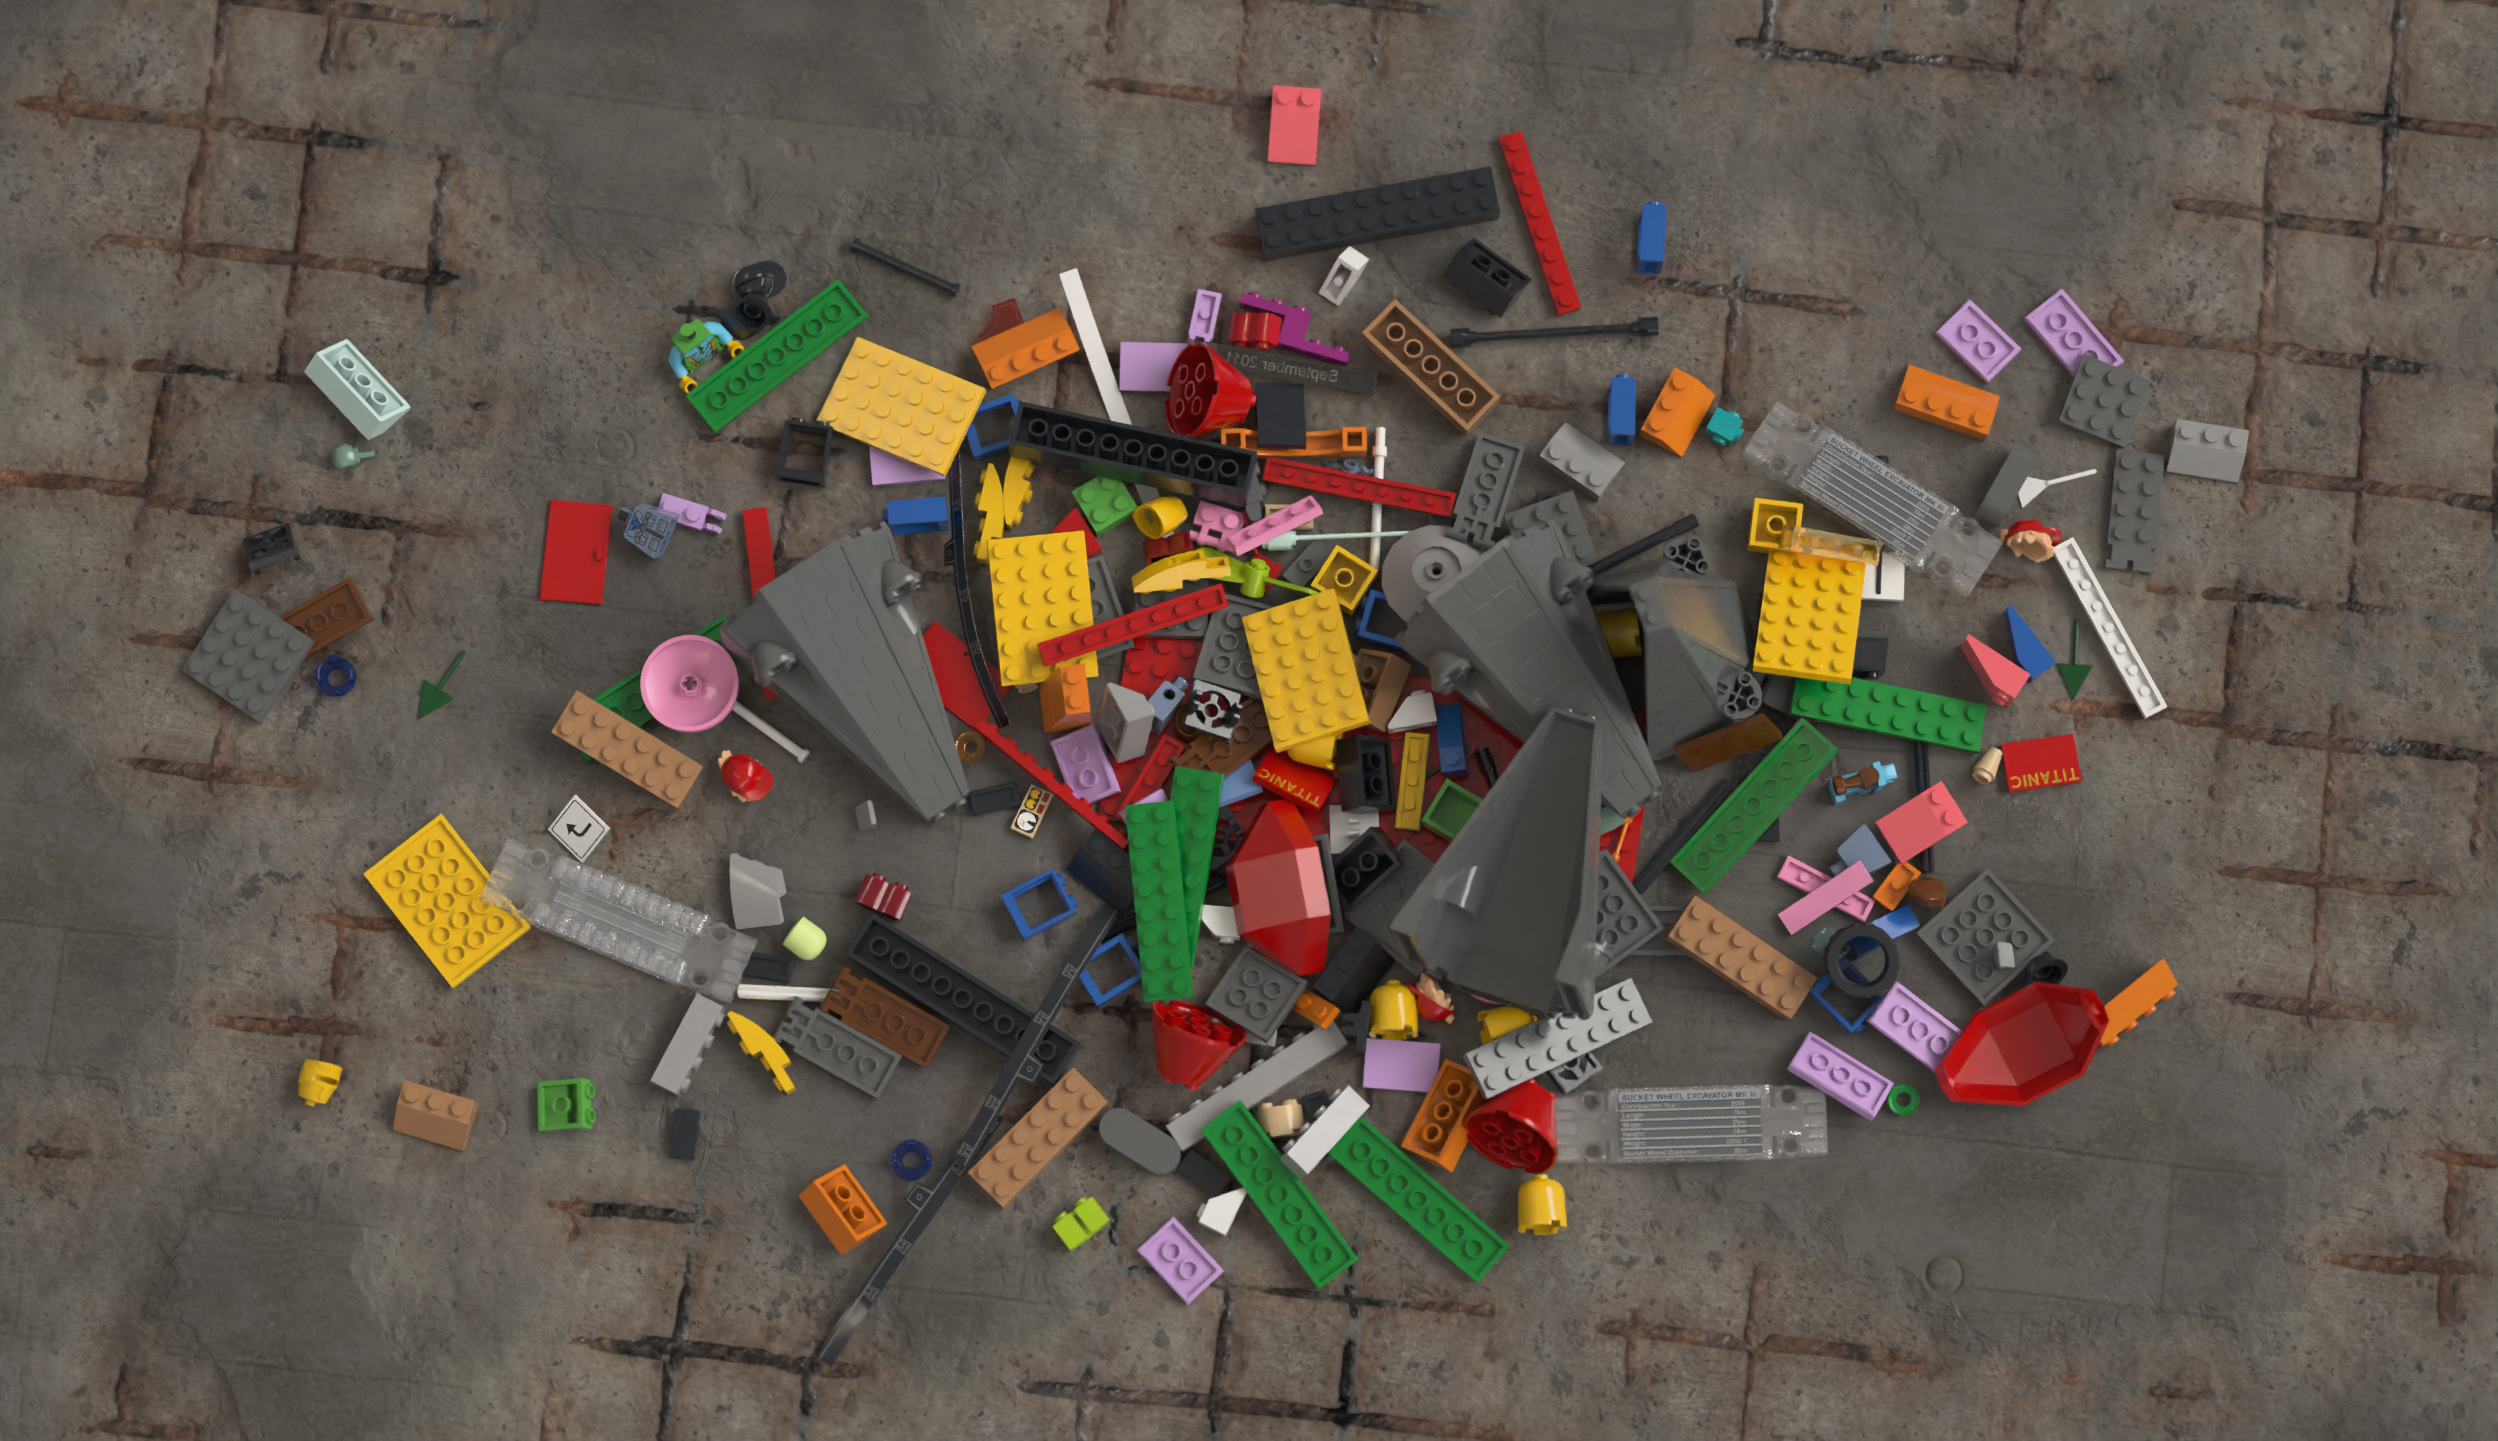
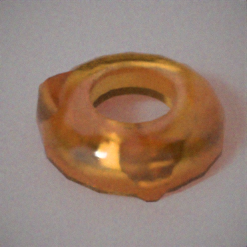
(966, 737)

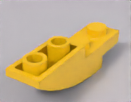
(1016, 490)
(990, 504)
(1170, 571)
(759, 1041)

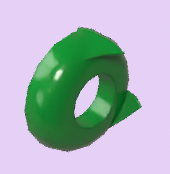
(1914, 1099)

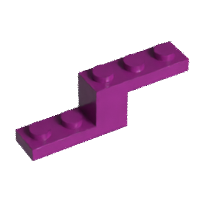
(1294, 329)

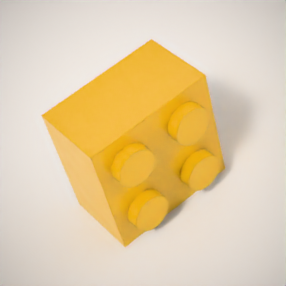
(1767, 524)
(1347, 576)

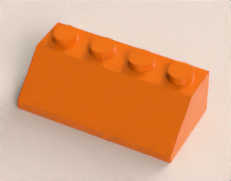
(1025, 348)
(1946, 403)
(2138, 1000)
(1439, 1125)

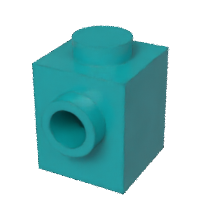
(1724, 427)

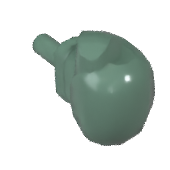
(346, 456)

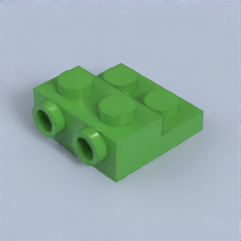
(565, 1105)

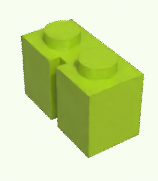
(1080, 1223)

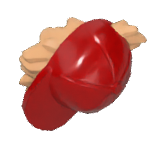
(2031, 539)
(745, 776)
(1431, 1000)

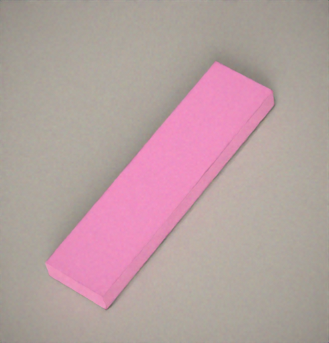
(1274, 525)
(1809, 879)
(1825, 897)

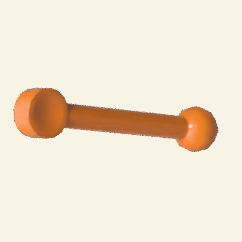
(1615, 855)

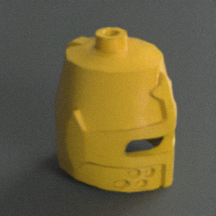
(1165, 514)
(318, 1081)

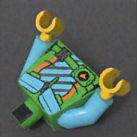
(695, 346)

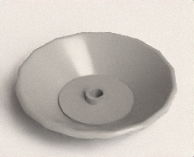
(1410, 564)

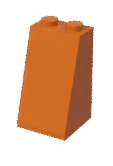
(1065, 700)

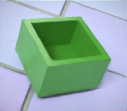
(1104, 504)
(1450, 810)

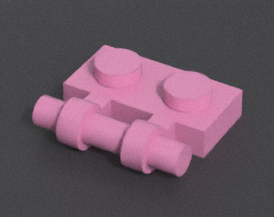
(1219, 520)

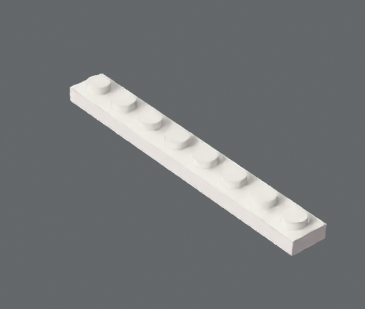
(2109, 628)

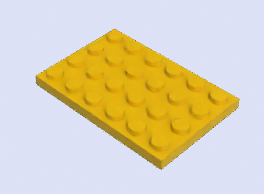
(901, 406)
(1038, 595)
(1809, 617)
(1305, 670)
(436, 894)

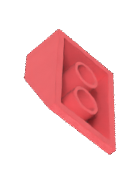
(1294, 125)
(1996, 673)
(1921, 822)

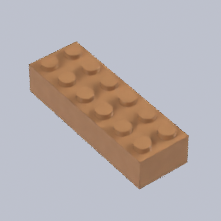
(1430, 367)
(627, 749)
(1740, 958)
(1038, 1138)

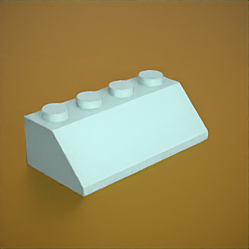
(356, 388)

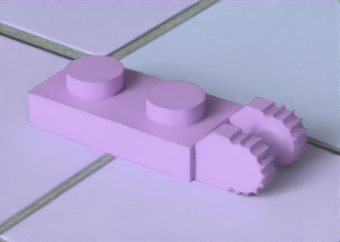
(1205, 315)
(691, 514)

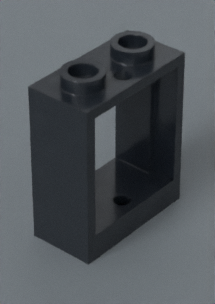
(803, 476)

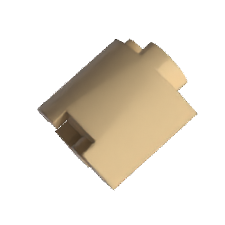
(1280, 1120)

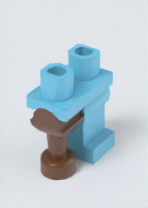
(1861, 782)

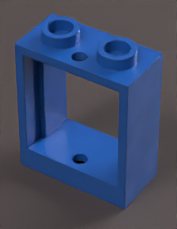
(1651, 238)
(1621, 410)
(996, 448)
(917, 516)
(1361, 624)
(1068, 900)
(1858, 977)
(1099, 999)

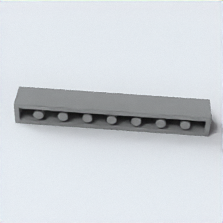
(1259, 1083)

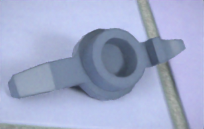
(1351, 466)

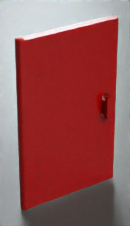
(572, 552)
(957, 678)

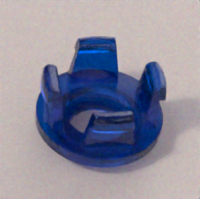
(332, 663)
(911, 1146)

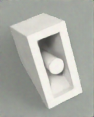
(1343, 275)
(1414, 713)
(1220, 923)
(1221, 1211)

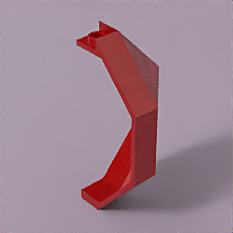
(1281, 890)
(2024, 1046)

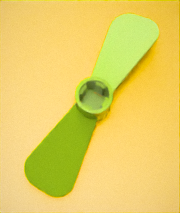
(1253, 576)

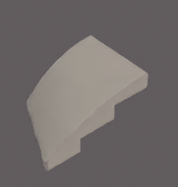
(755, 893)

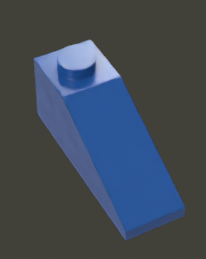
(2025, 646)
(1451, 741)
(1894, 924)

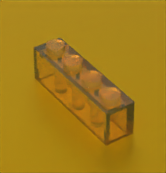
(1830, 545)

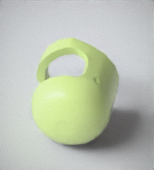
(805, 939)

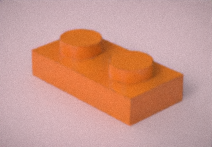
(1896, 885)
(1315, 1009)

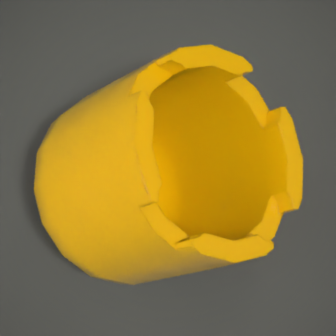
(1622, 632)
(1317, 753)
(1393, 1012)
(1502, 1021)
(1541, 1206)

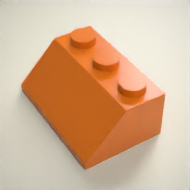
(1677, 413)
(842, 1209)

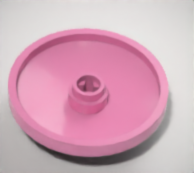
(689, 683)

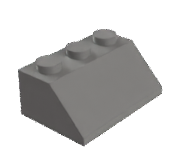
(2207, 450)
(1581, 461)
(1125, 722)

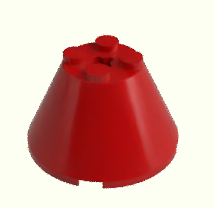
(1205, 393)
(1191, 1042)
(1516, 1128)

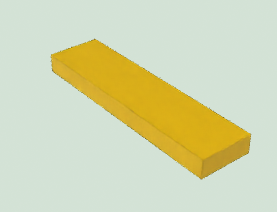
(1412, 781)

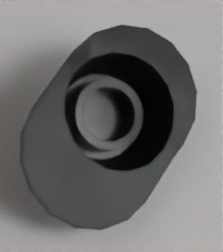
(760, 278)
(747, 316)
(2045, 969)

